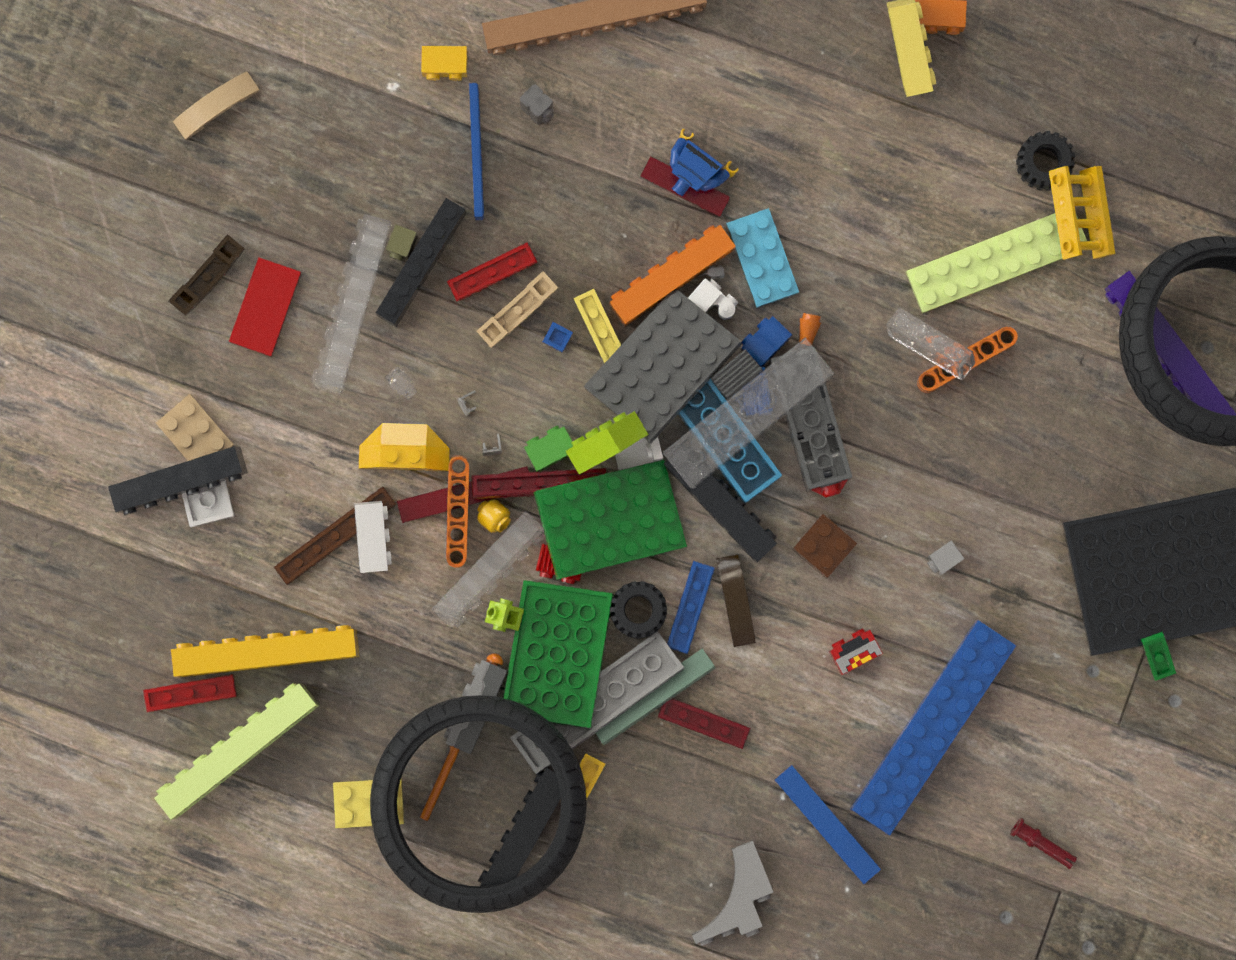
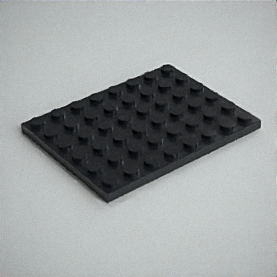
(1155, 570)

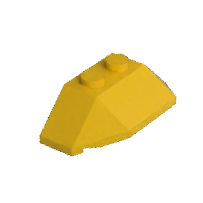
(404, 448)

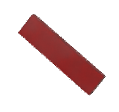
(492, 272)
(190, 693)

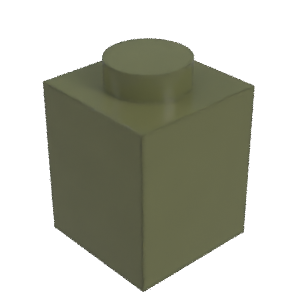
(401, 243)

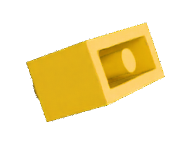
(444, 62)

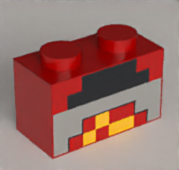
(855, 651)

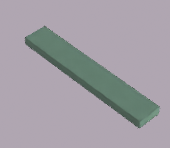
(695, 668)

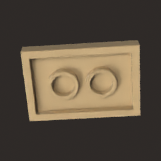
(193, 430)

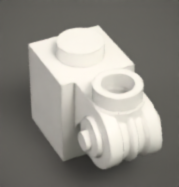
(709, 295)

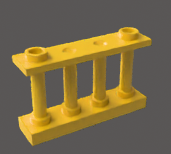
(1096, 211)

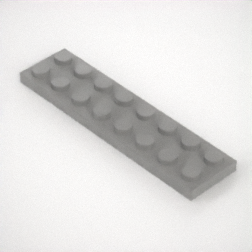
(618, 690)

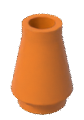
(809, 327)

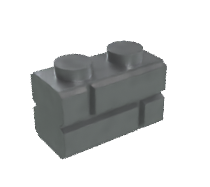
(537, 105)

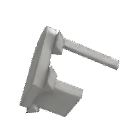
(717, 272)
(462, 404)
(494, 451)

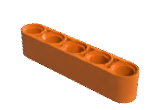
(993, 340)
(457, 522)

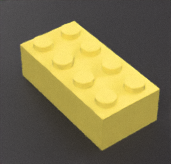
(910, 48)

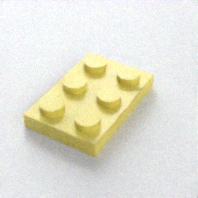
(353, 804)

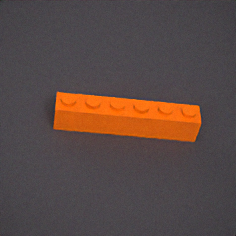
(672, 275)

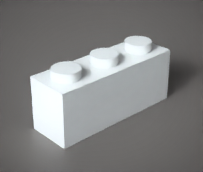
(372, 536)

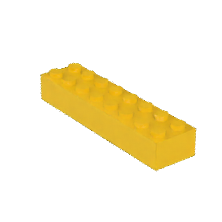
(264, 653)

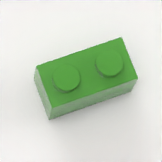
(549, 449)

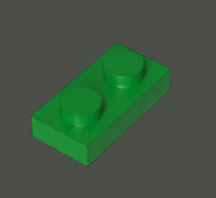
(1158, 656)

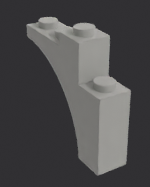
(739, 911)

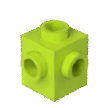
(504, 615)

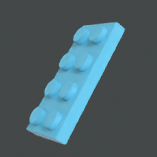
(762, 258)

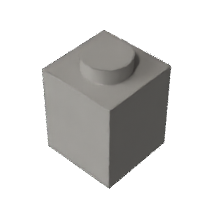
(944, 558)

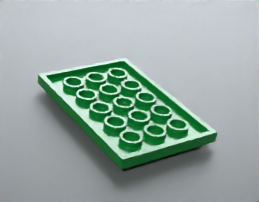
(610, 519)
(559, 652)

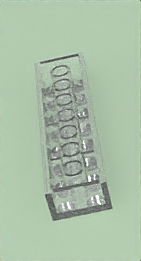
(748, 413)

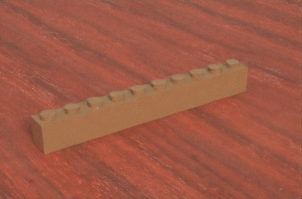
(578, 19)

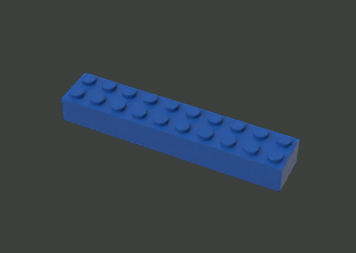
(933, 727)

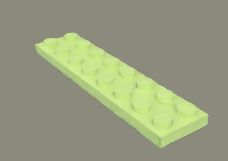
(987, 263)

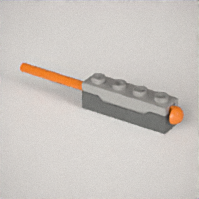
(464, 735)

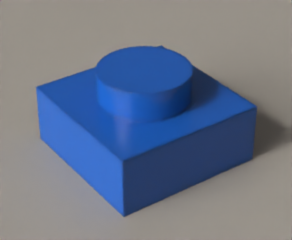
(557, 337)

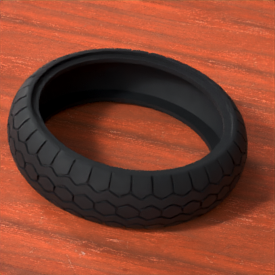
(1138, 345)
(389, 833)

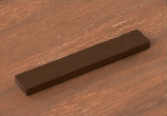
(326, 541)

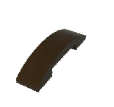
(207, 276)
(736, 600)

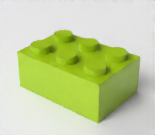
(606, 442)

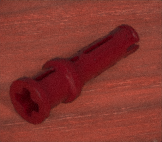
(1034, 838)

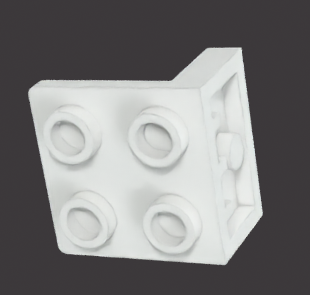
(639, 454)

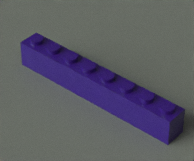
(1174, 355)

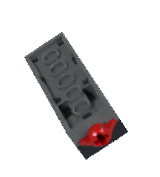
(818, 444)

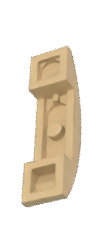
(215, 104)
(517, 310)

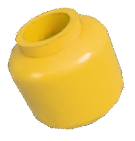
(493, 516)

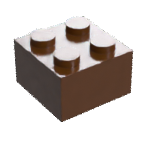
(824, 546)

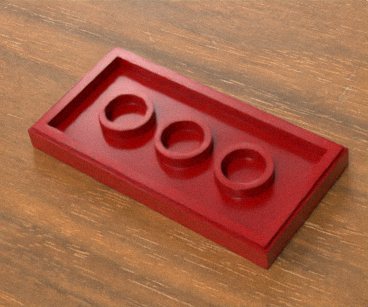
(265, 307)

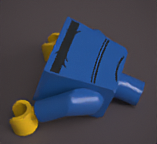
(696, 167)

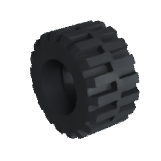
(1043, 141)
(632, 629)

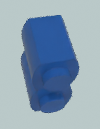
(766, 340)

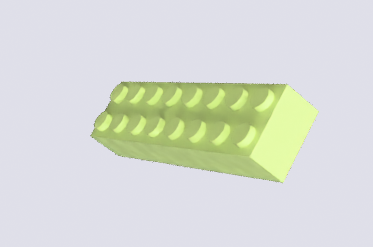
(237, 751)

